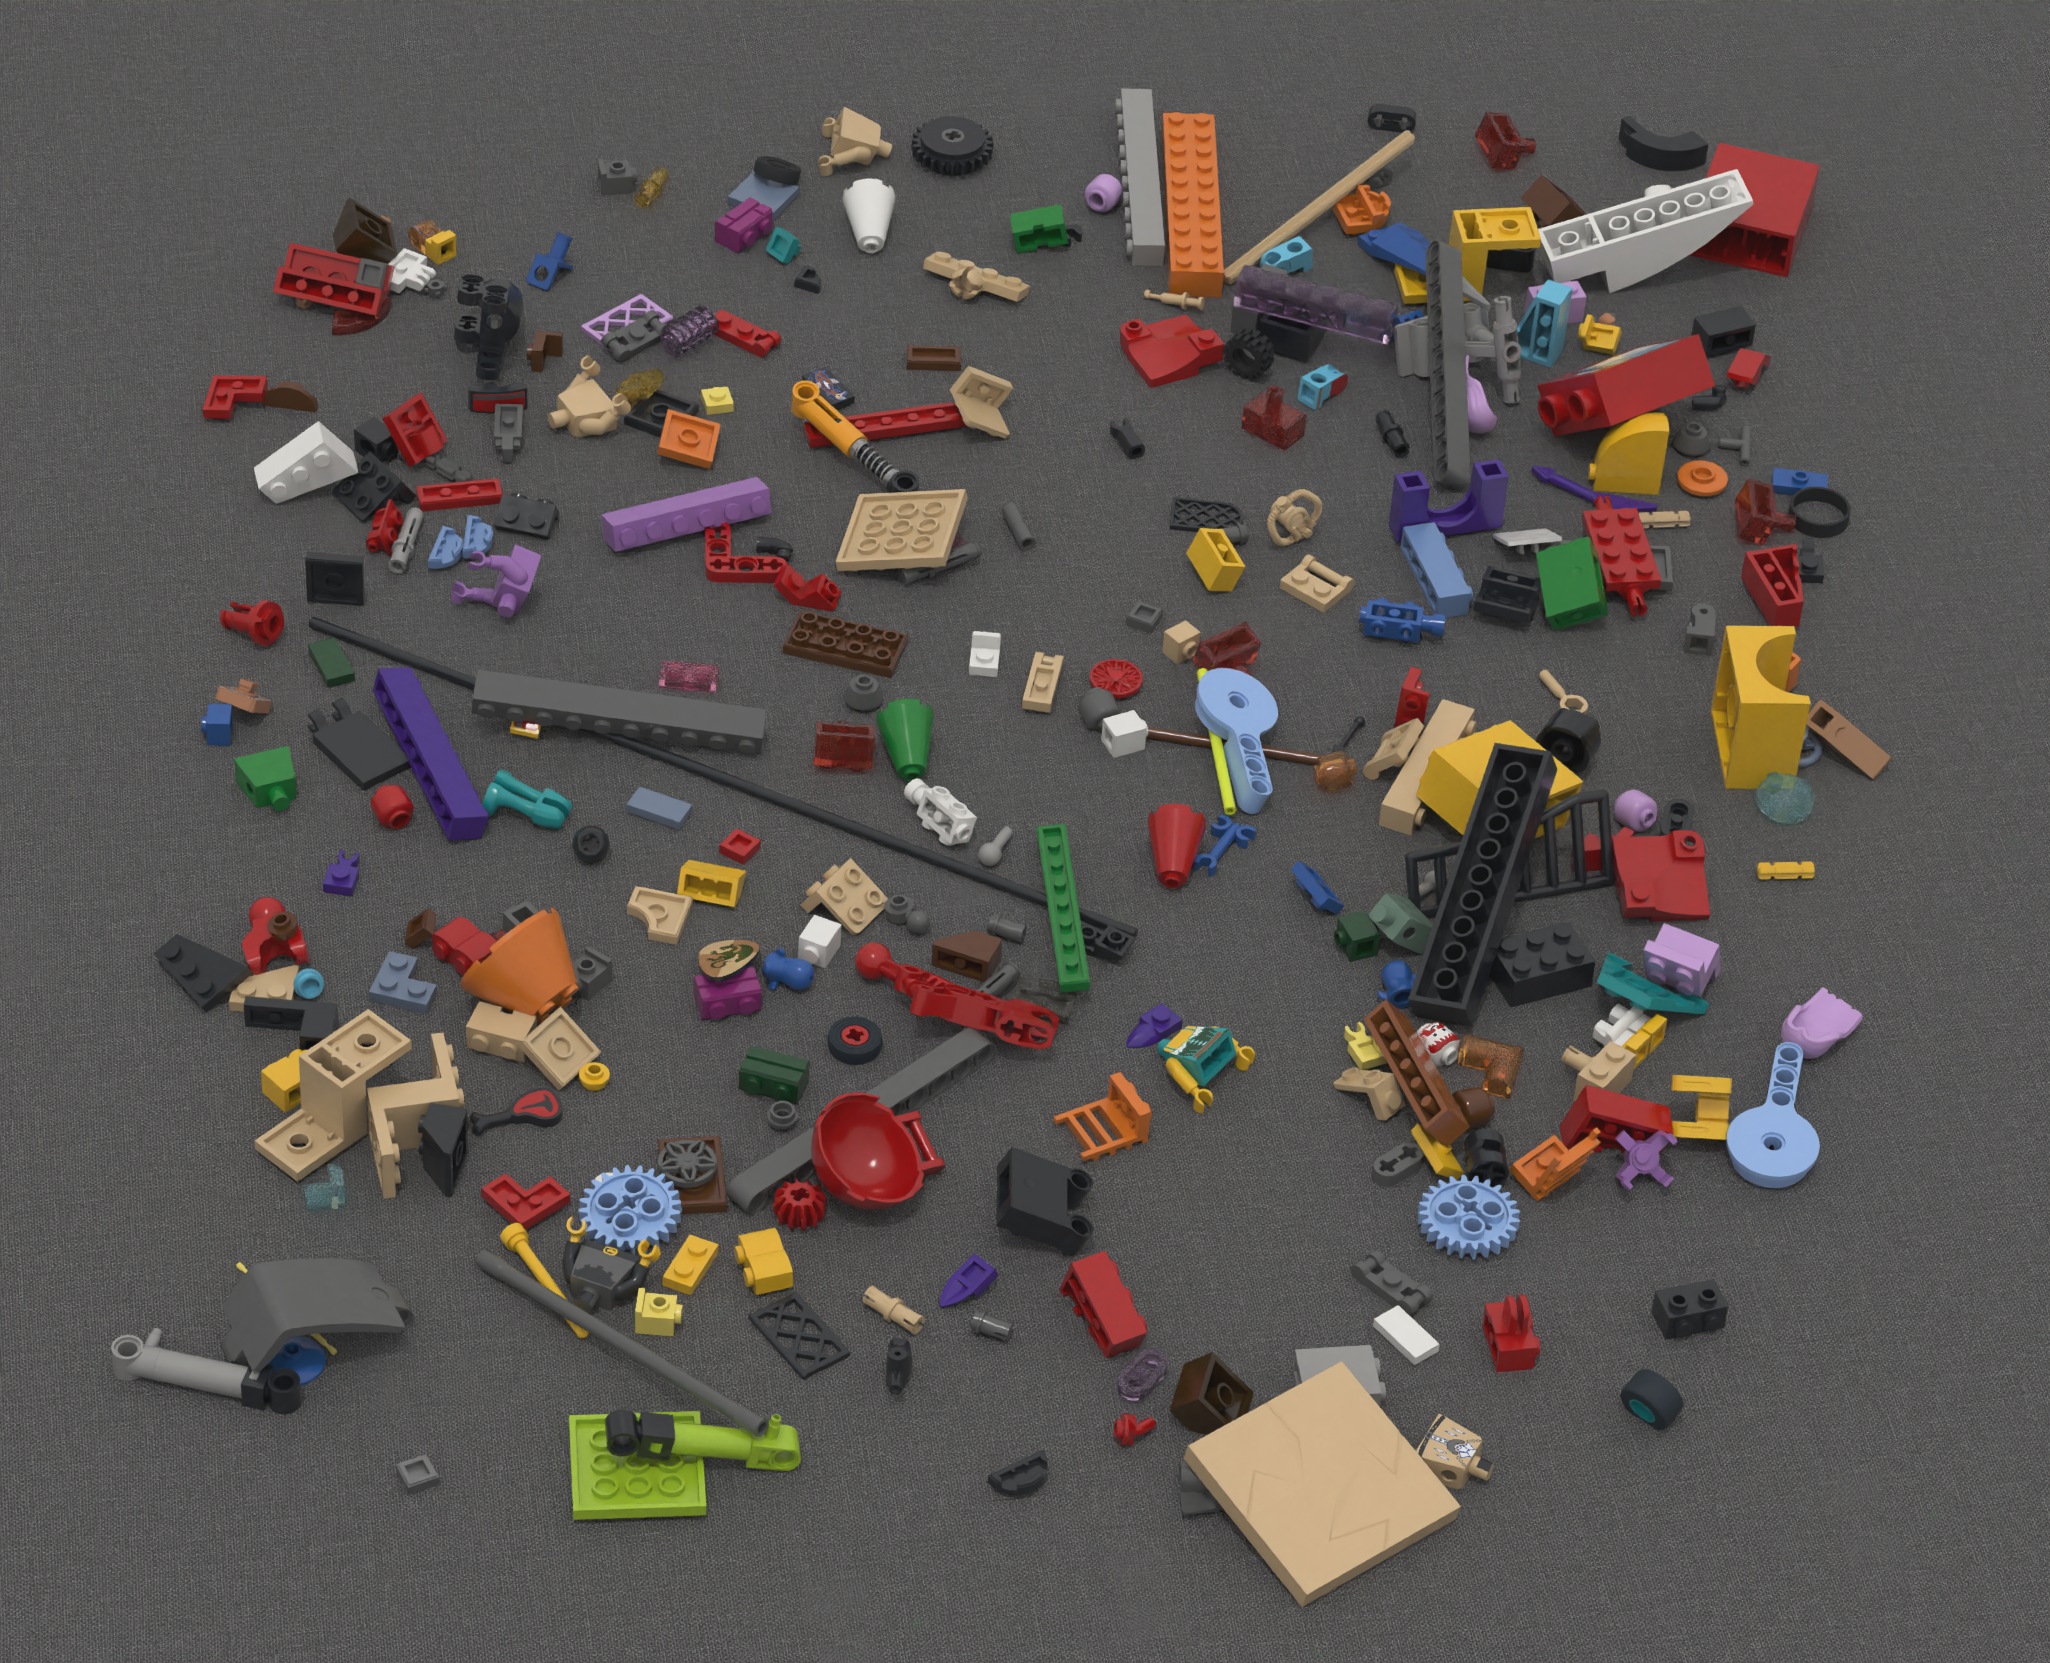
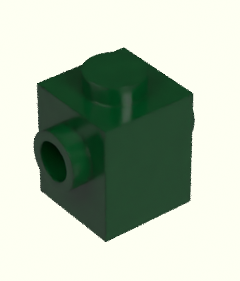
(1357, 936)

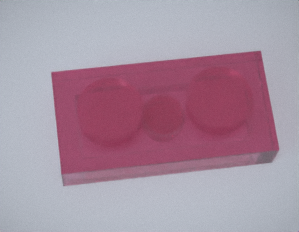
(689, 676)

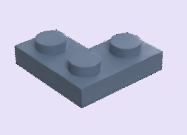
(397, 988)

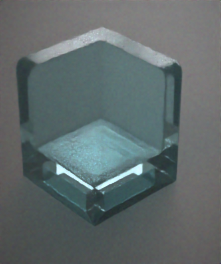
(327, 1194)

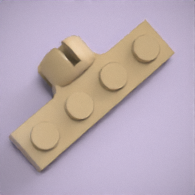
(971, 280)

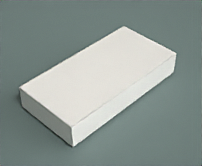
(1406, 1335)

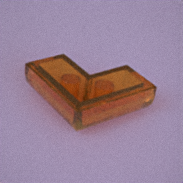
(1497, 1058)

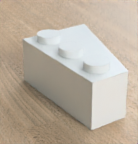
(305, 464)

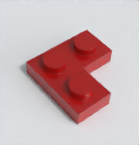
(228, 389)
(525, 1206)

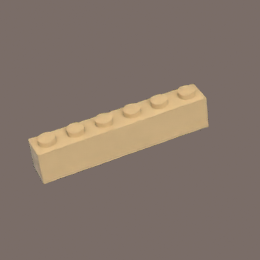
(1401, 807)

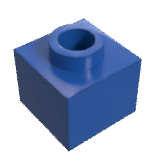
(218, 724)

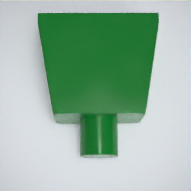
(267, 778)

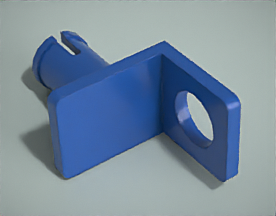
(551, 261)

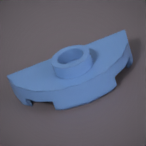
(477, 536)
(447, 549)

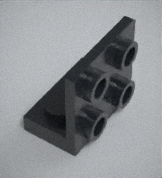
(371, 488)

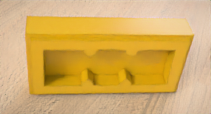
(1437, 1153)

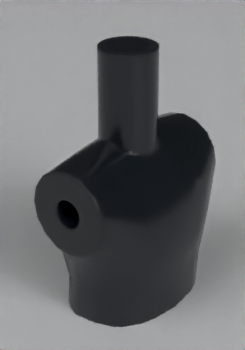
(898, 1364)

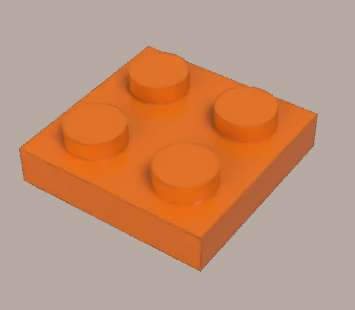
(688, 439)

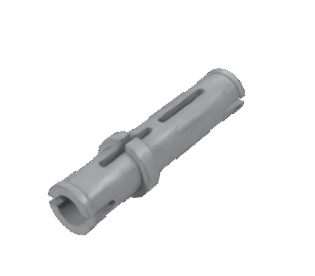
(399, 558)

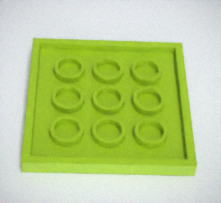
(629, 1485)

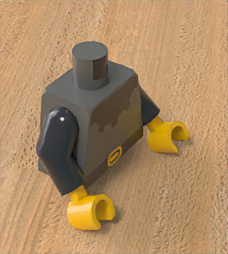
(602, 1273)

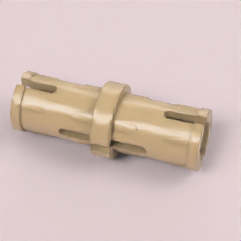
(893, 1309)

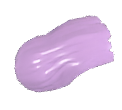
(1479, 413)
(1819, 1023)

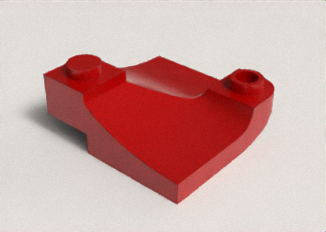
(1169, 349)
(1661, 876)

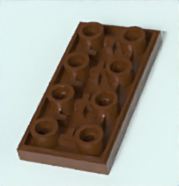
(845, 644)

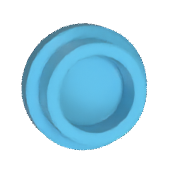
(308, 983)

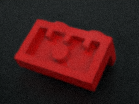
(1412, 700)

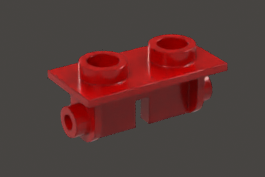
(385, 528)

